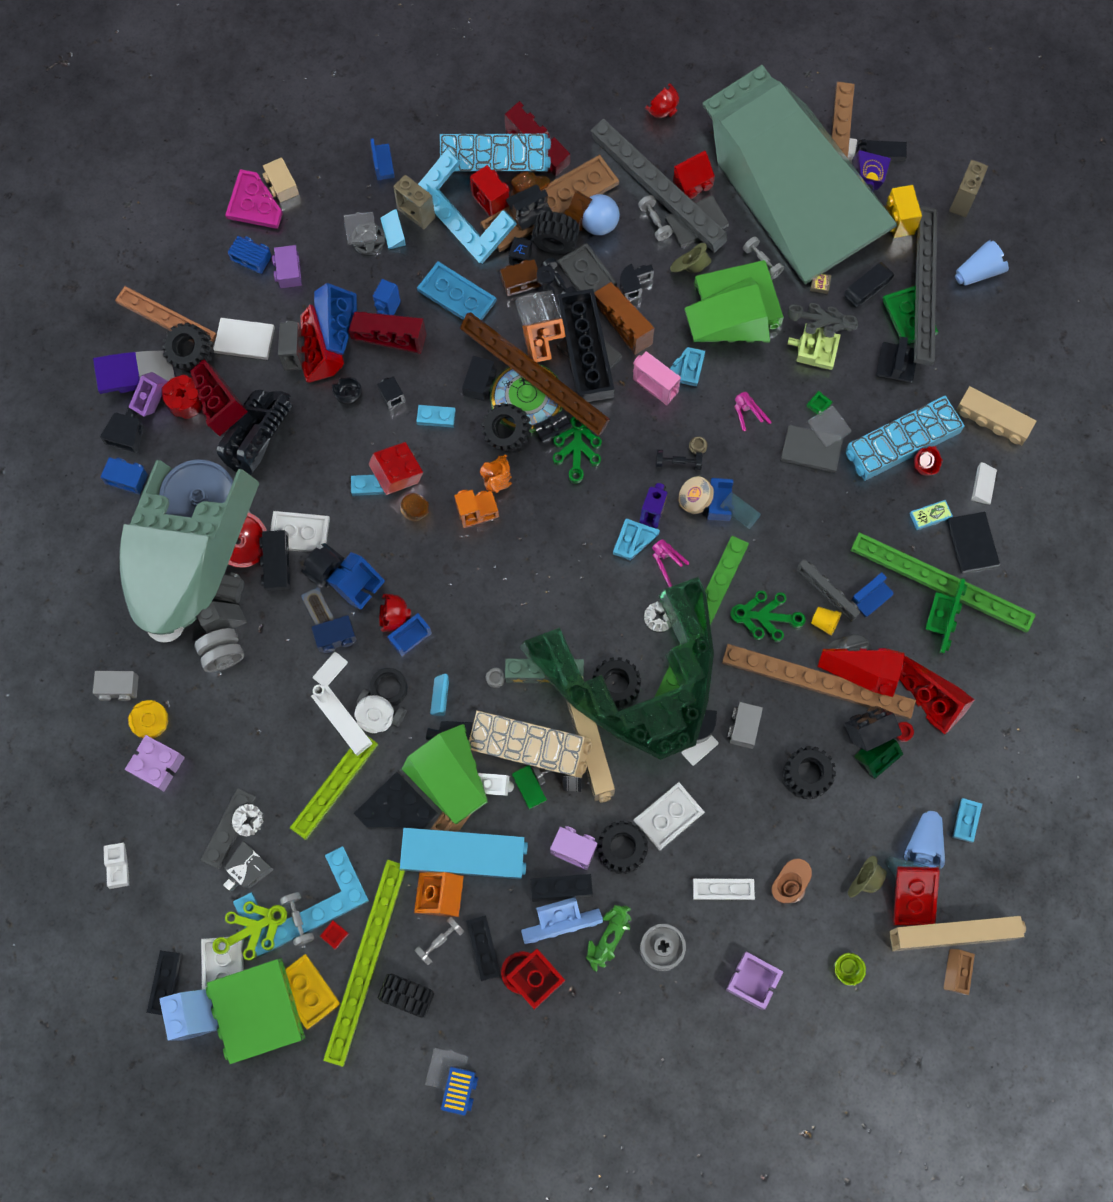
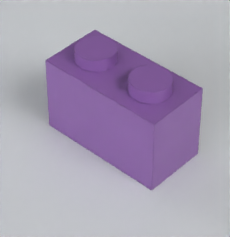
(287, 266)
(147, 394)

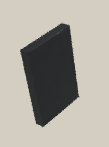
(973, 542)

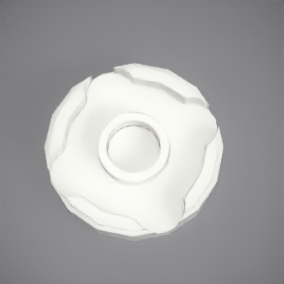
(374, 714)

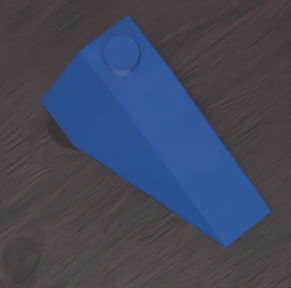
(335, 313)

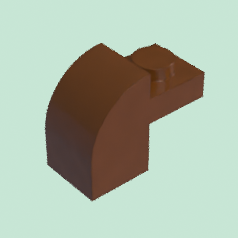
(577, 207)

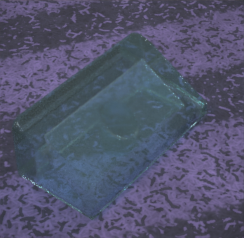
(740, 510)

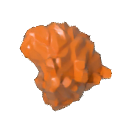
(496, 474)

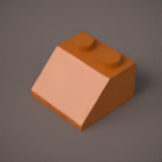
(439, 894)

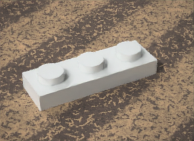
(723, 889)

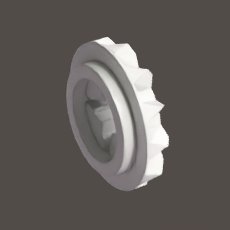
(656, 625)
(240, 816)

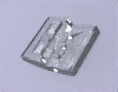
(537, 308)

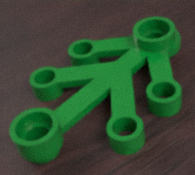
(577, 446)
(764, 616)

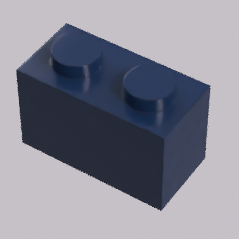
(334, 634)

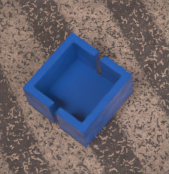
(352, 577)

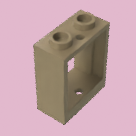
(968, 188)
(413, 198)

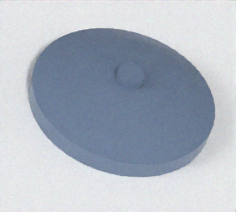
(193, 483)

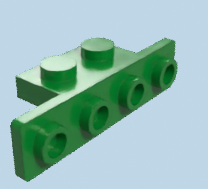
(943, 614)

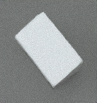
(984, 484)

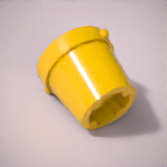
(826, 620)

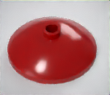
(248, 550)

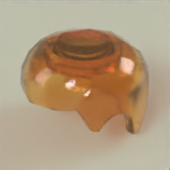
(414, 507)

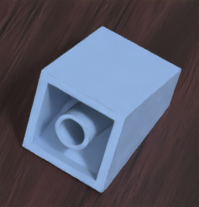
(188, 1015)

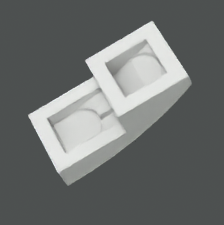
(117, 865)

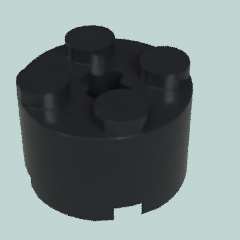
(322, 564)

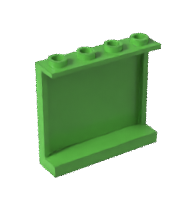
(713, 282)
(255, 1011)

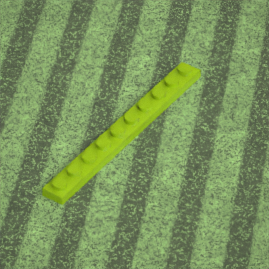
(364, 964)

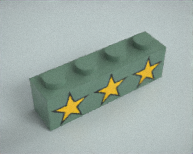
(526, 672)

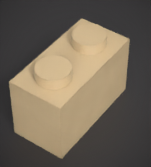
(280, 179)

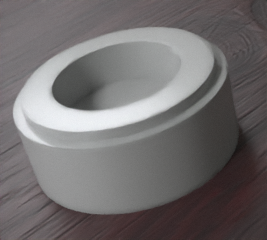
(495, 678)

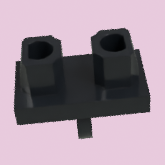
(553, 426)

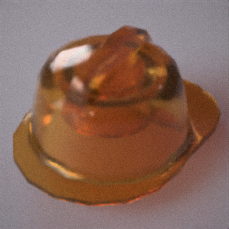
(527, 180)

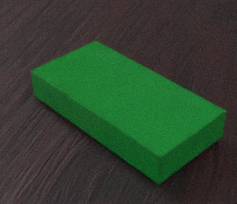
(529, 787)

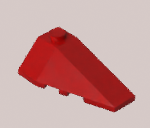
(318, 361)
(870, 669)
(938, 697)

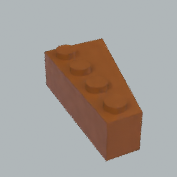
(624, 318)

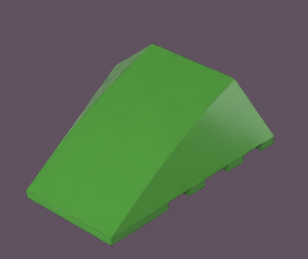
(730, 315)
(448, 774)

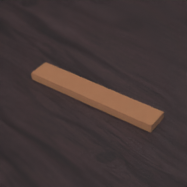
(154, 311)

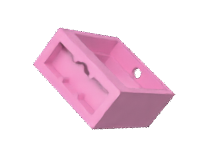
(656, 378)

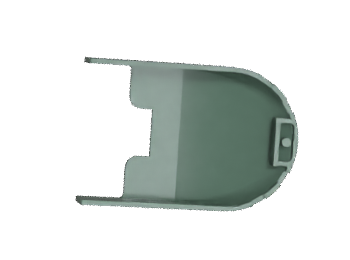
(175, 561)

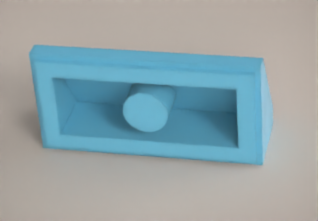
(393, 230)
(439, 695)

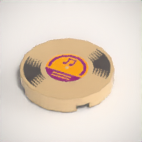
(696, 495)

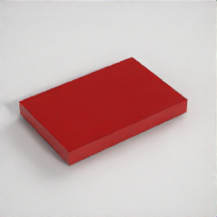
(916, 895)

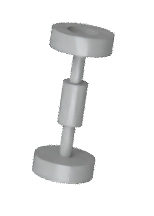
(647, 204)
(751, 245)
(290, 899)
(439, 940)

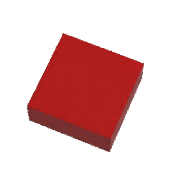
(334, 934)

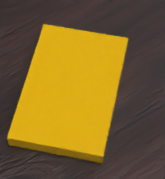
(310, 992)

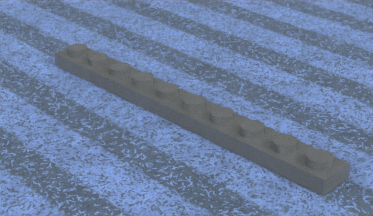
(925, 287)

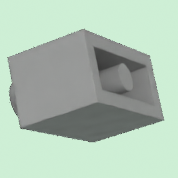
(115, 685)
(745, 725)

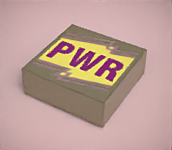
(821, 284)

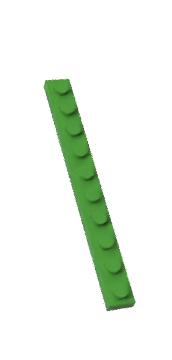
(942, 582)
(715, 593)

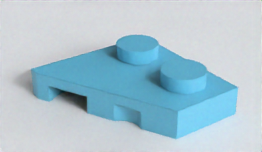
(689, 366)
(633, 539)

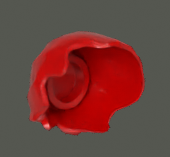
(928, 461)

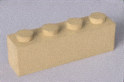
(995, 416)

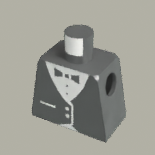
(245, 868)

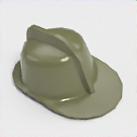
(692, 261)
(869, 878)

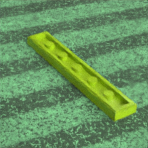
(330, 791)

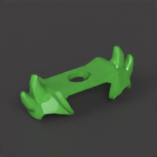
(603, 952)

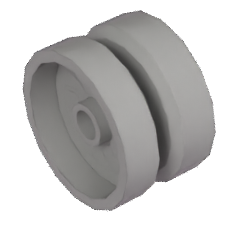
(219, 650)
(674, 943)

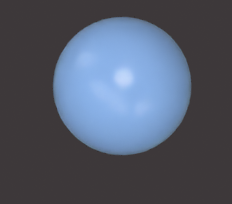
(601, 215)

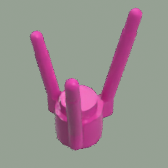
(746, 403)
(665, 550)

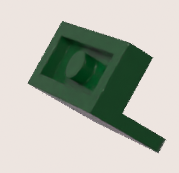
(880, 757)

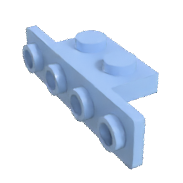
(560, 919)

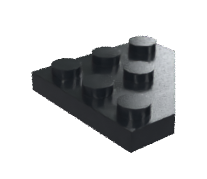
(395, 807)

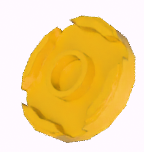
(148, 719)

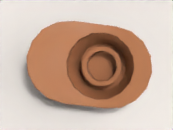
(792, 881)

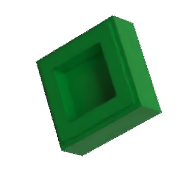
(819, 403)

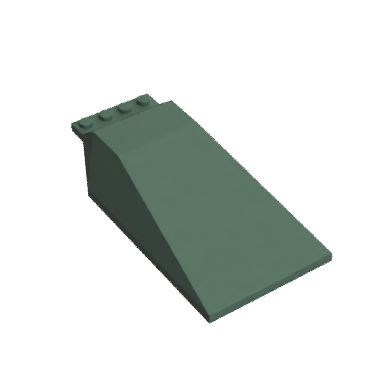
(793, 175)

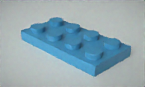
(455, 292)

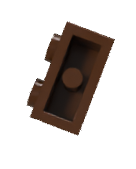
(519, 277)

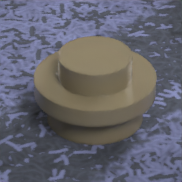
(698, 444)

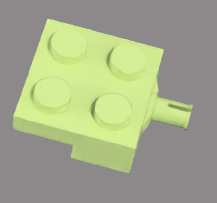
(816, 348)

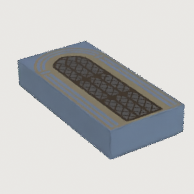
(317, 606)

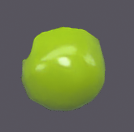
(850, 969)

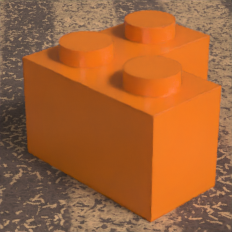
(539, 334)
(476, 508)

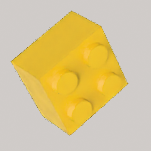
(904, 209)

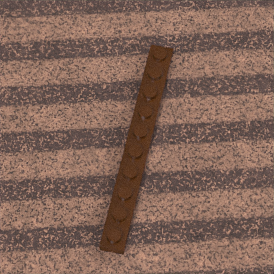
(535, 374)

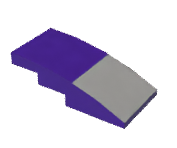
(125, 369)

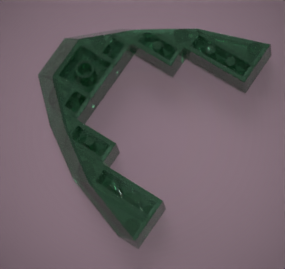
(663, 722)

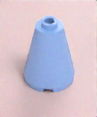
(982, 264)
(927, 842)

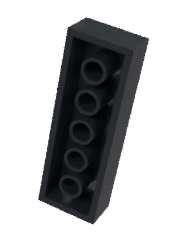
(586, 345)

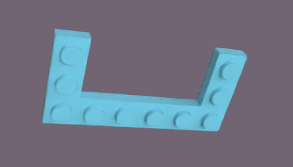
(478, 245)
(350, 897)

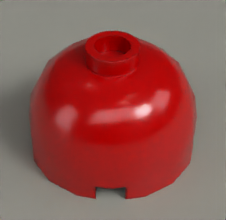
(664, 103)
(393, 613)

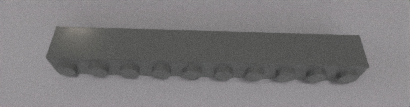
(659, 185)

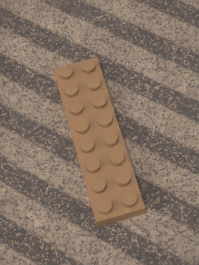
(589, 179)

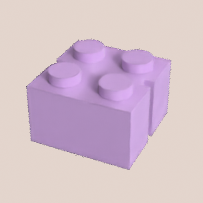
(153, 761)
(573, 847)
(754, 981)

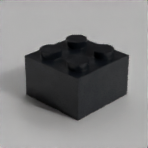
(873, 728)

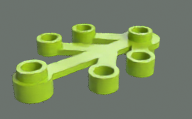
(252, 928)

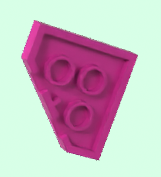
(253, 202)

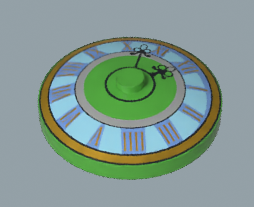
(516, 390)

